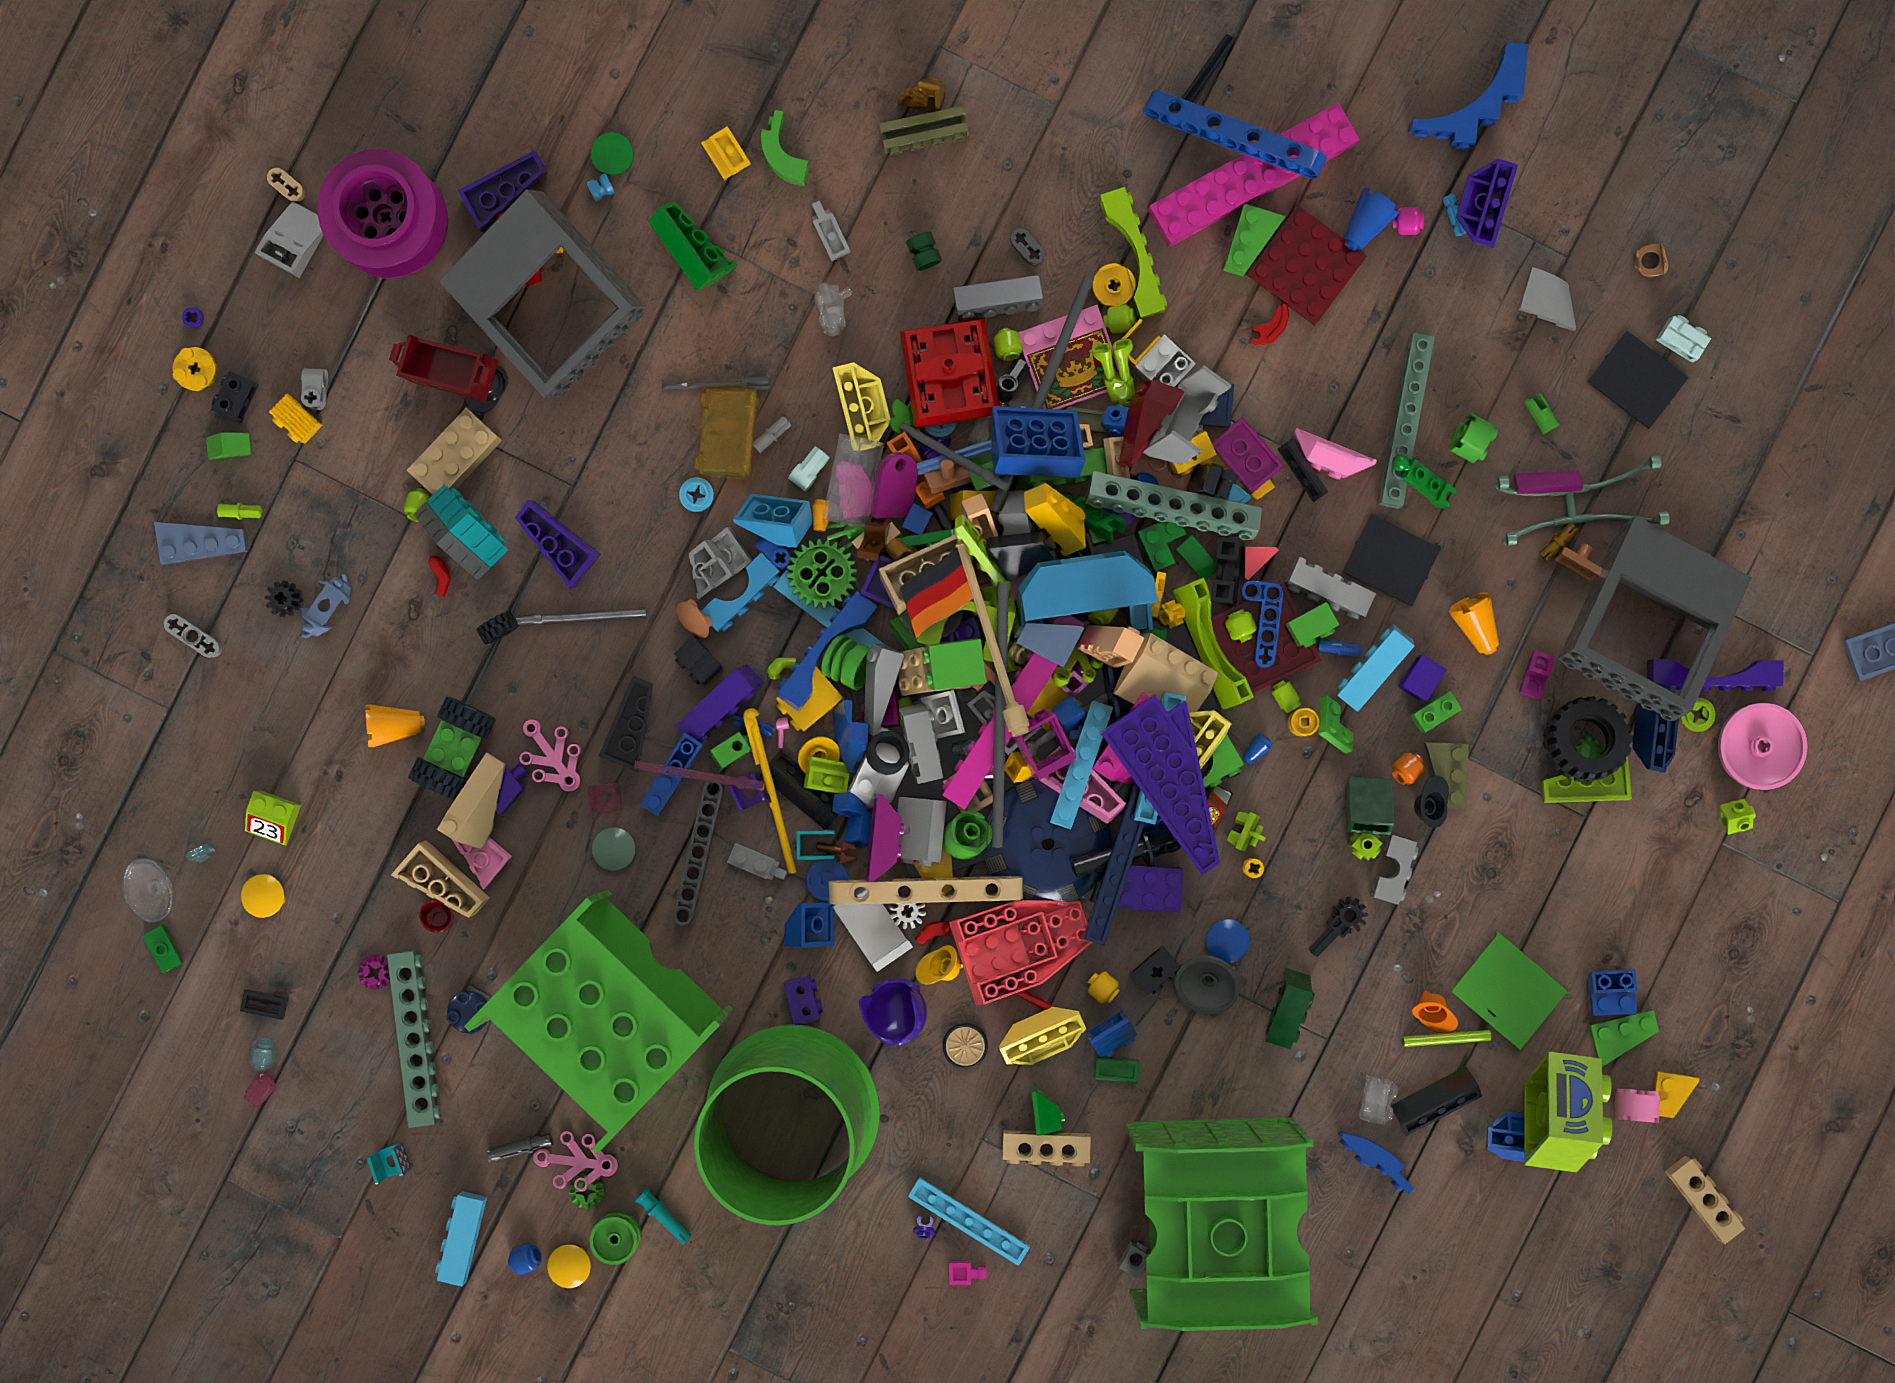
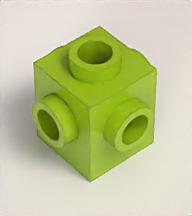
(1736, 816)
(1357, 845)

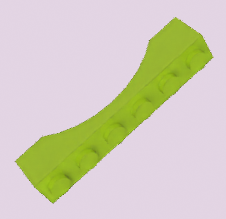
(1118, 212)
(1229, 685)

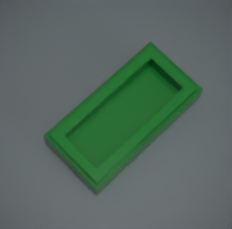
(1116, 1069)

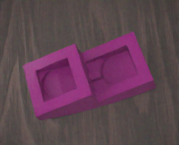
(1536, 674)

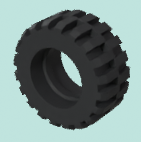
(1610, 723)

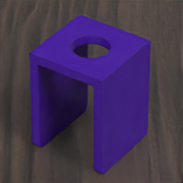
(1422, 678)
(743, 802)

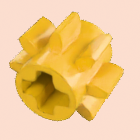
(1172, 614)

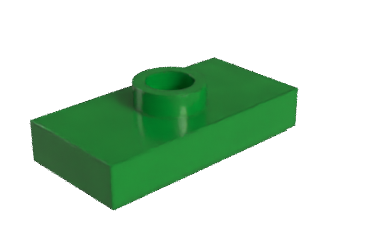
(163, 949)

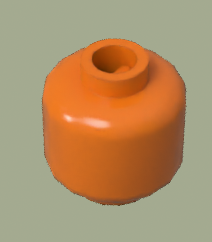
(1408, 768)

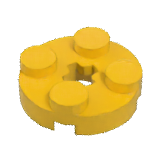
(1120, 275)
(189, 357)

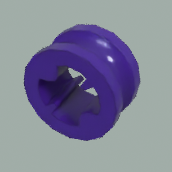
(185, 316)

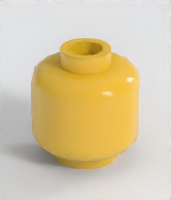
(1103, 987)

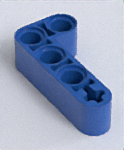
(1263, 624)

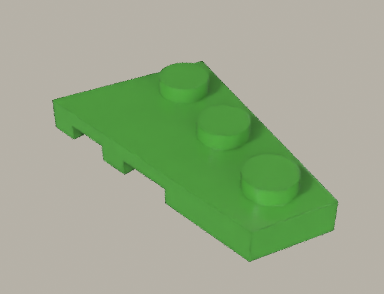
(1621, 1034)

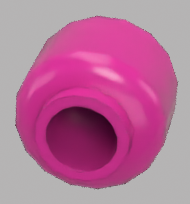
(1409, 221)

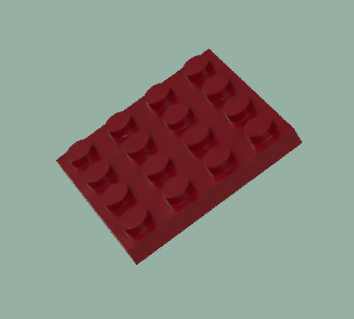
(1306, 265)

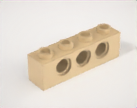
(1057, 1140)
(1730, 1224)

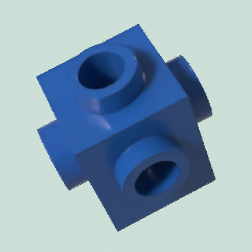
(1115, 420)

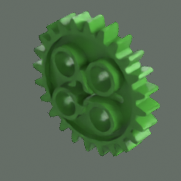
(806, 562)

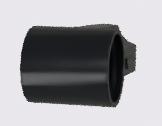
(1012, 379)

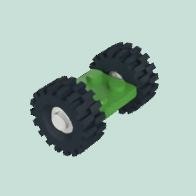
(451, 748)

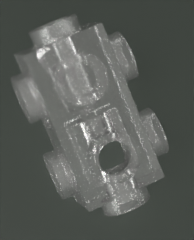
(831, 306)

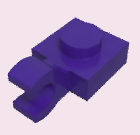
(966, 630)

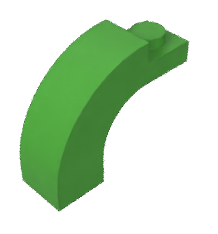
(786, 167)

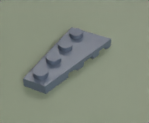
(195, 542)

